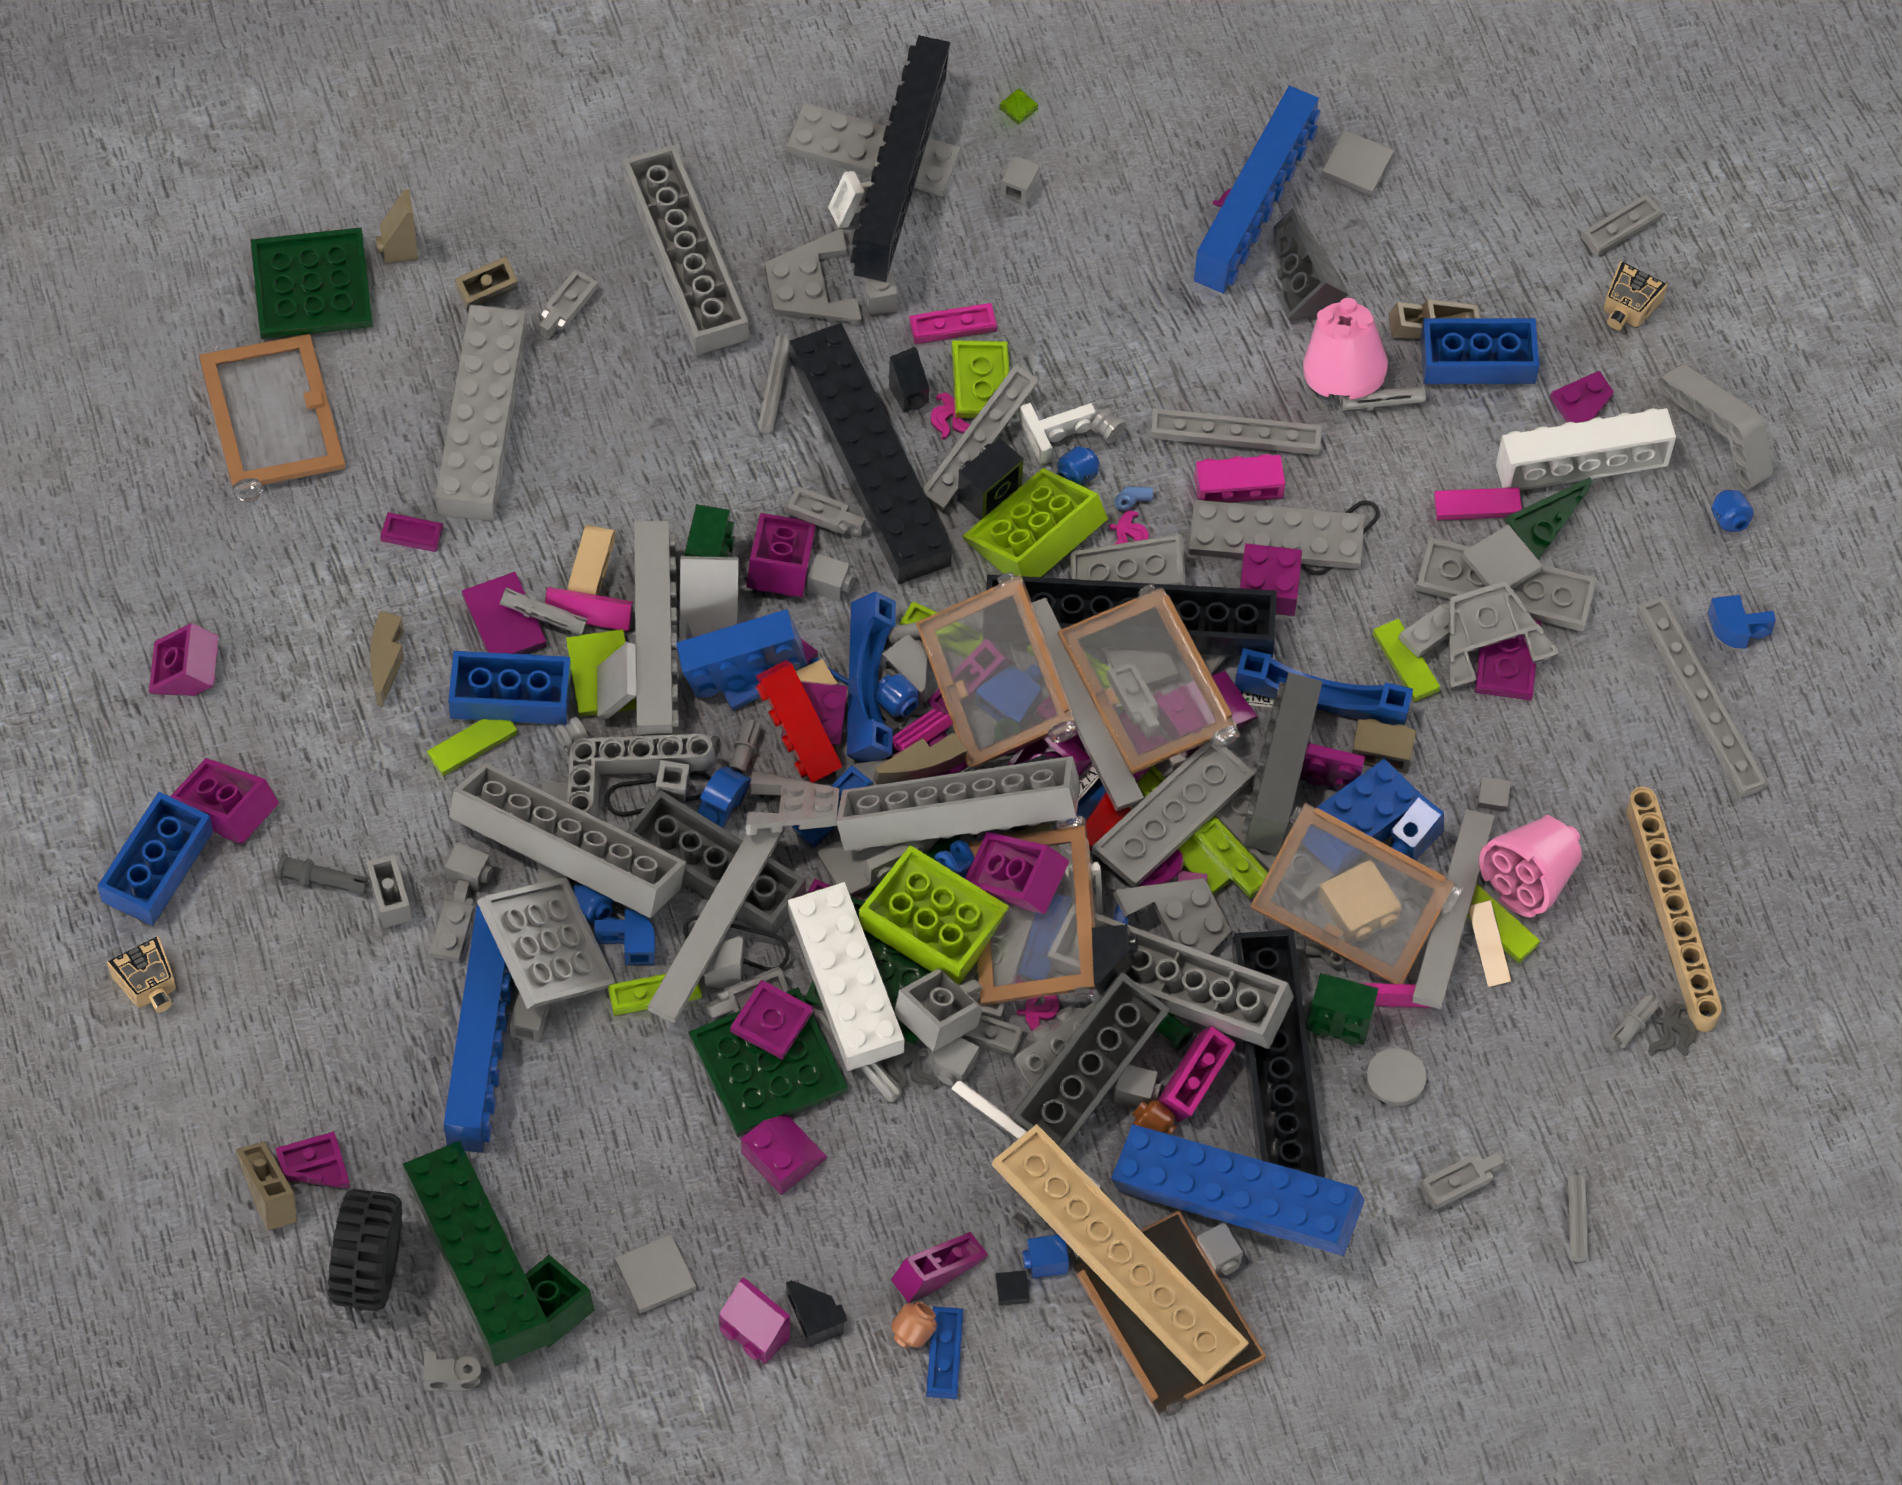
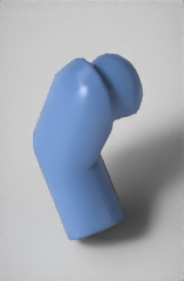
(1131, 495)

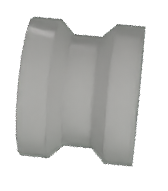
(1108, 425)
(570, 733)

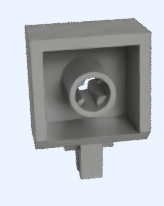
(939, 1008)

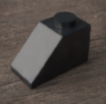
(908, 380)
(1112, 954)
(816, 1313)

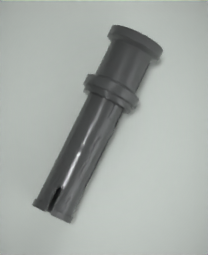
(308, 872)

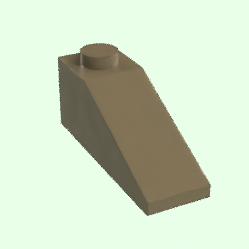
(398, 232)
(267, 1186)

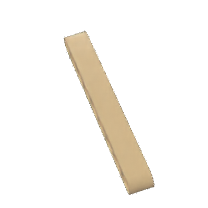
(1671, 920)

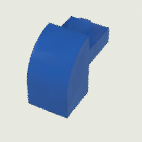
(1734, 626)
(723, 794)
(634, 932)

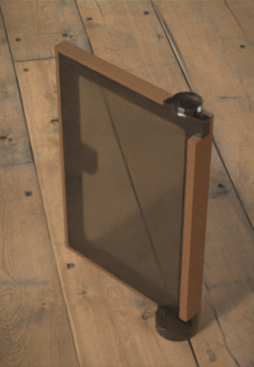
(1154, 1365)

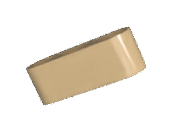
(592, 560)

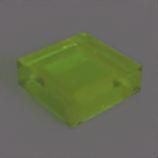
(1018, 106)

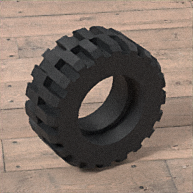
(365, 1249)

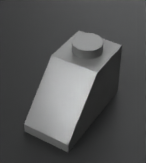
(909, 659)
(726, 964)
(954, 1060)

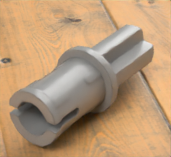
(745, 746)
(1634, 1021)

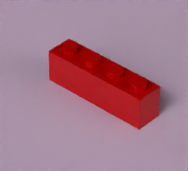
(798, 722)

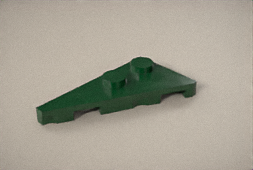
(1541, 521)

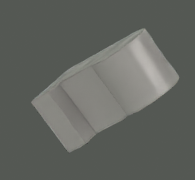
(450, 1374)

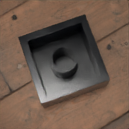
(989, 478)

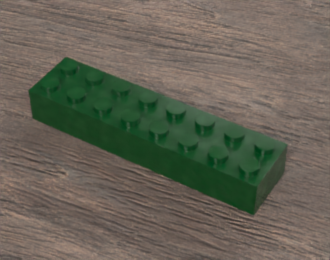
(478, 1253)

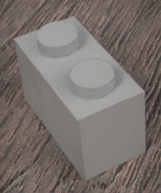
(388, 891)

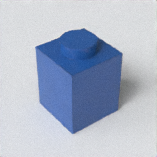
(1046, 1256)

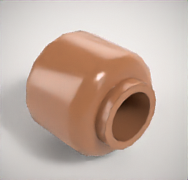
(914, 1325)

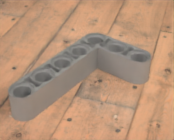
(1726, 415)
(628, 762)

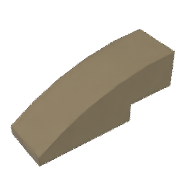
(1408, 318)
(386, 654)
(922, 761)

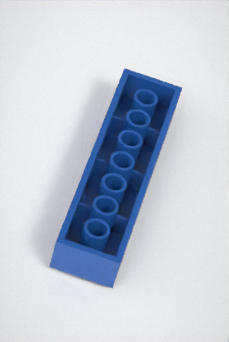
(1257, 189)
(478, 1042)
(1238, 1189)

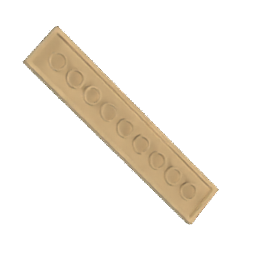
(1120, 1254)

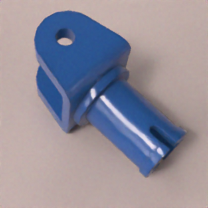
(958, 859)

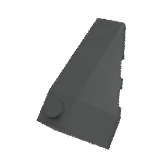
(1305, 270)

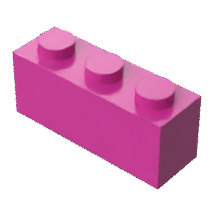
(1240, 479)
(1196, 1072)

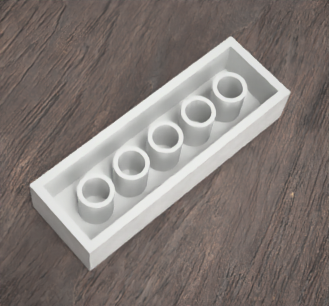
(1586, 450)
(846, 976)

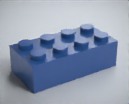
(1479, 351)
(740, 653)
(510, 687)
(1373, 801)
(155, 858)

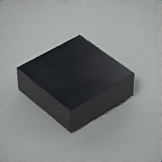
(1012, 1287)

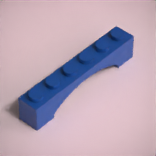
(869, 627)
(1385, 703)

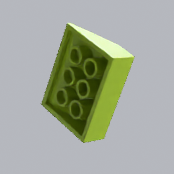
(1037, 525)
(932, 915)

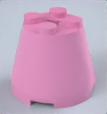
(1345, 352)
(1531, 864)

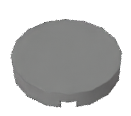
(1396, 1077)

